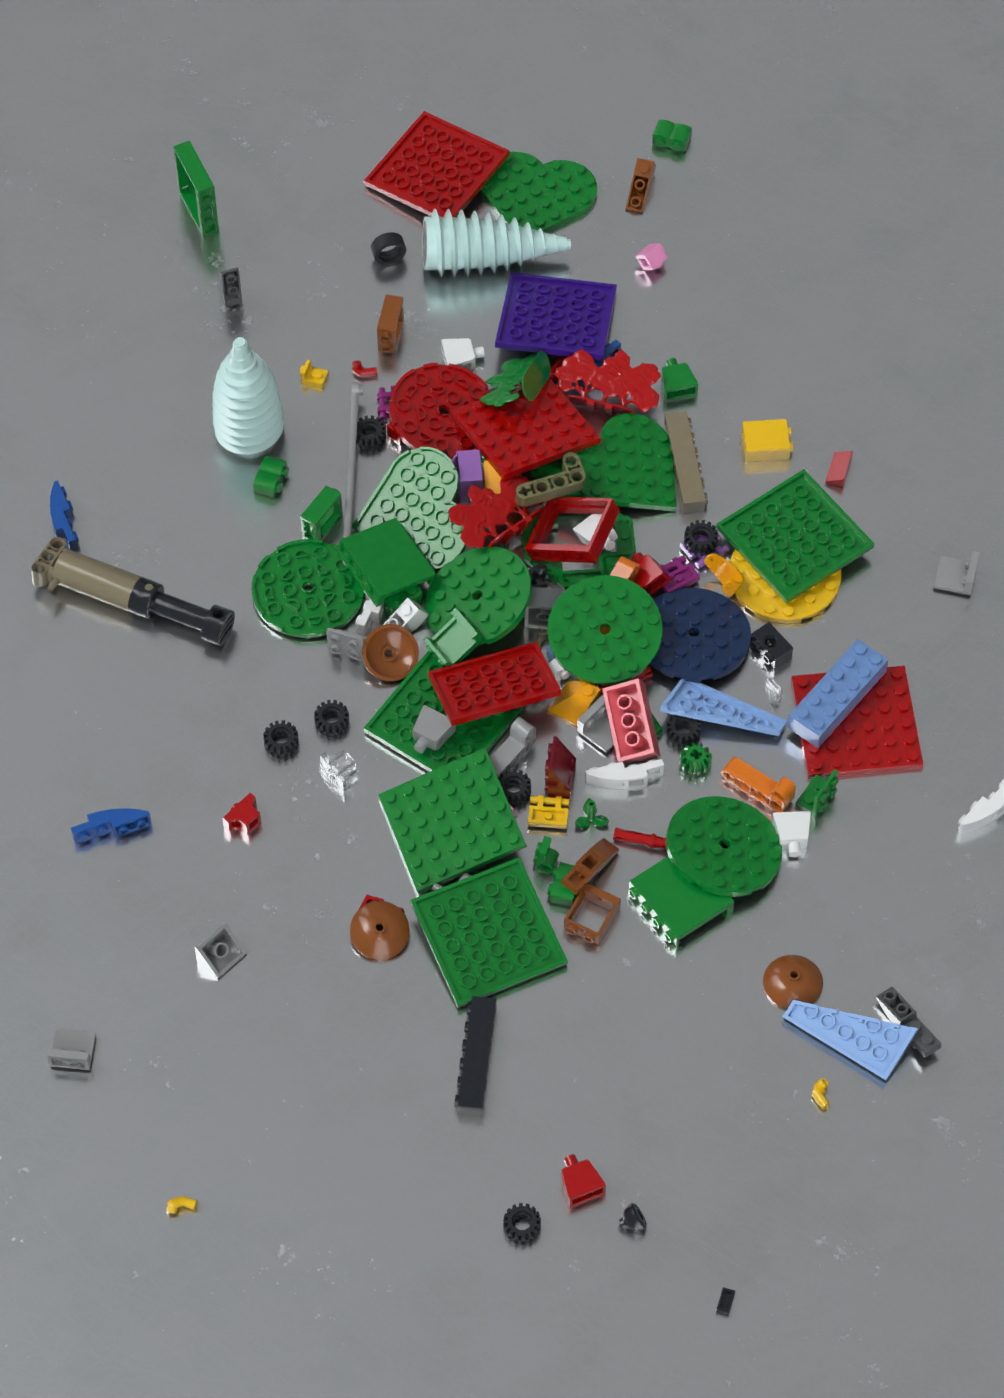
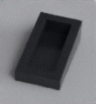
(725, 1302)

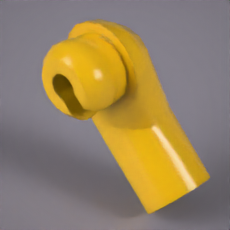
(819, 1091)
(181, 1201)

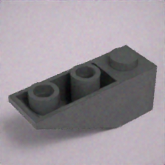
(230, 287)

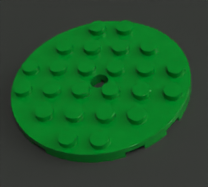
(490, 572)
(290, 608)
(612, 656)
(732, 872)

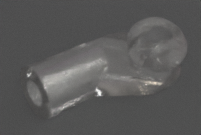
(776, 691)

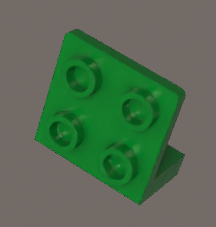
(817, 793)

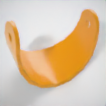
(725, 572)

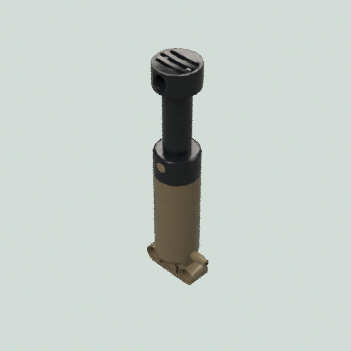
(125, 591)

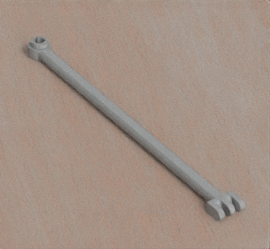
(357, 389)

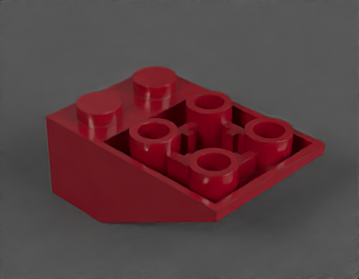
(559, 770)

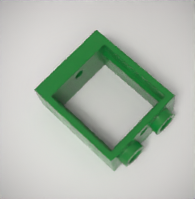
(321, 514)

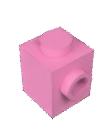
(651, 256)

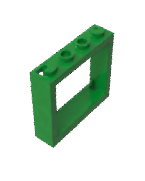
(200, 190)

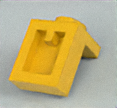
(312, 375)

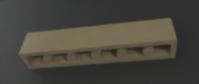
(685, 464)

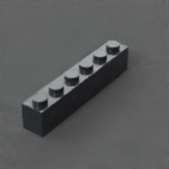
(477, 1056)

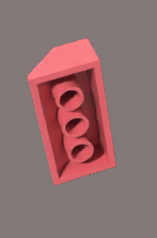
(631, 721)

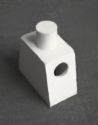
(461, 352)
(587, 528)
(792, 830)

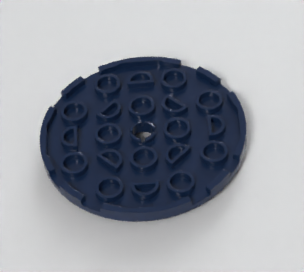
(721, 637)

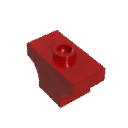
(243, 815)

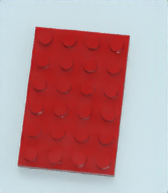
(494, 683)

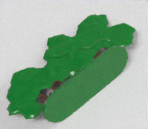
(532, 371)

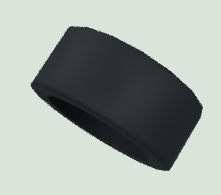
(386, 240)

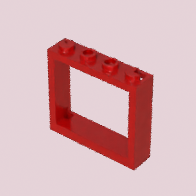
(589, 553)

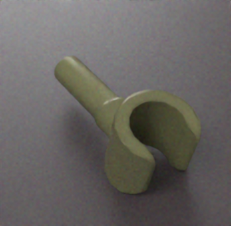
(541, 637)

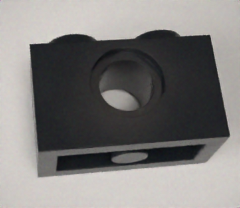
(769, 636)

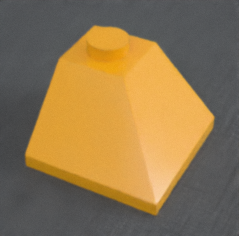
(574, 701)

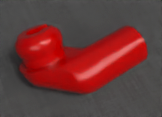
(363, 372)

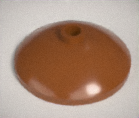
(403, 652)
(384, 943)
(783, 989)

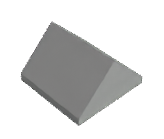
(219, 950)

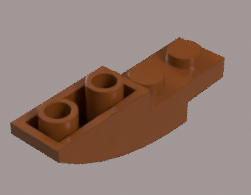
(589, 864)

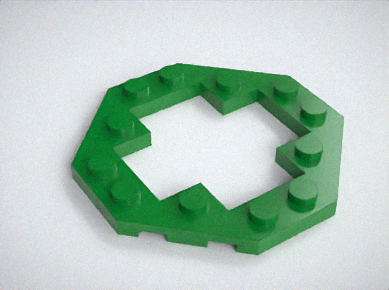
(624, 545)

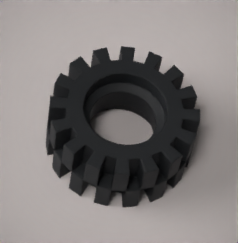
(371, 441)
(704, 529)
(331, 708)
(681, 738)
(280, 748)
(518, 778)
(522, 1235)

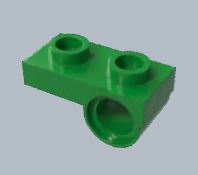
(545, 856)

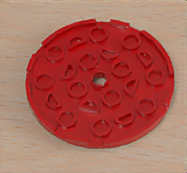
(417, 403)

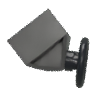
(542, 599)

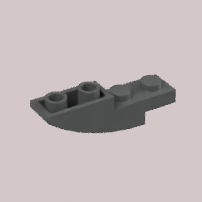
(901, 1012)

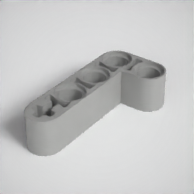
(515, 746)

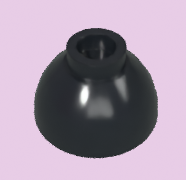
(633, 1218)

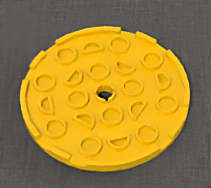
(767, 605)

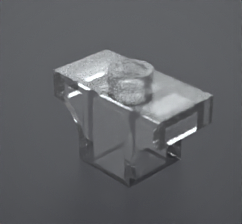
(338, 768)

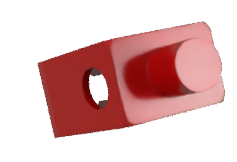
(650, 574)
(581, 1181)

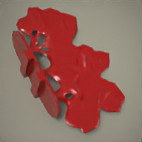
(612, 378)
(490, 510)

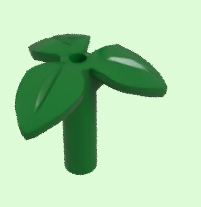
(589, 810)

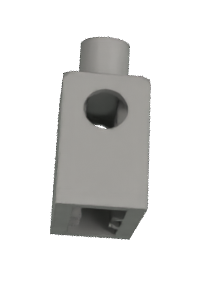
(431, 730)

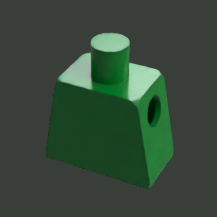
(678, 381)

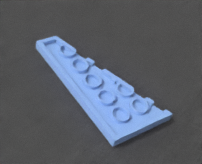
(710, 705)
(863, 1039)

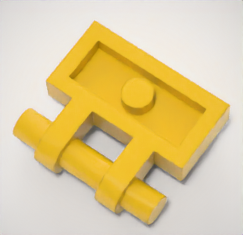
(548, 816)

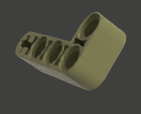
(528, 494)

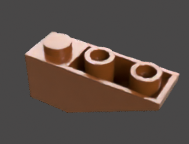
(640, 185)

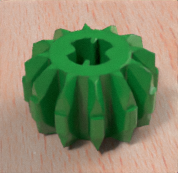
(695, 759)

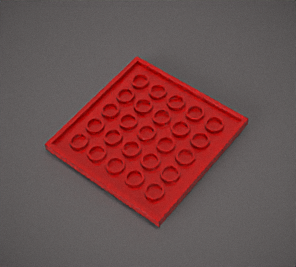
(436, 166)
(525, 431)
(873, 736)

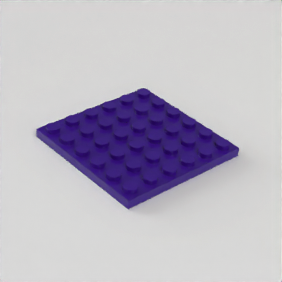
(555, 315)

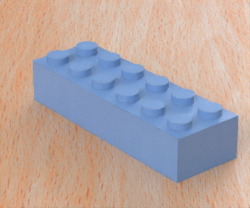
(837, 693)

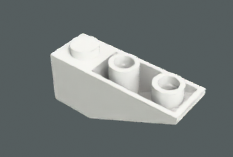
(408, 615)

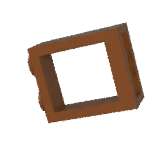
(390, 323)
(599, 898)

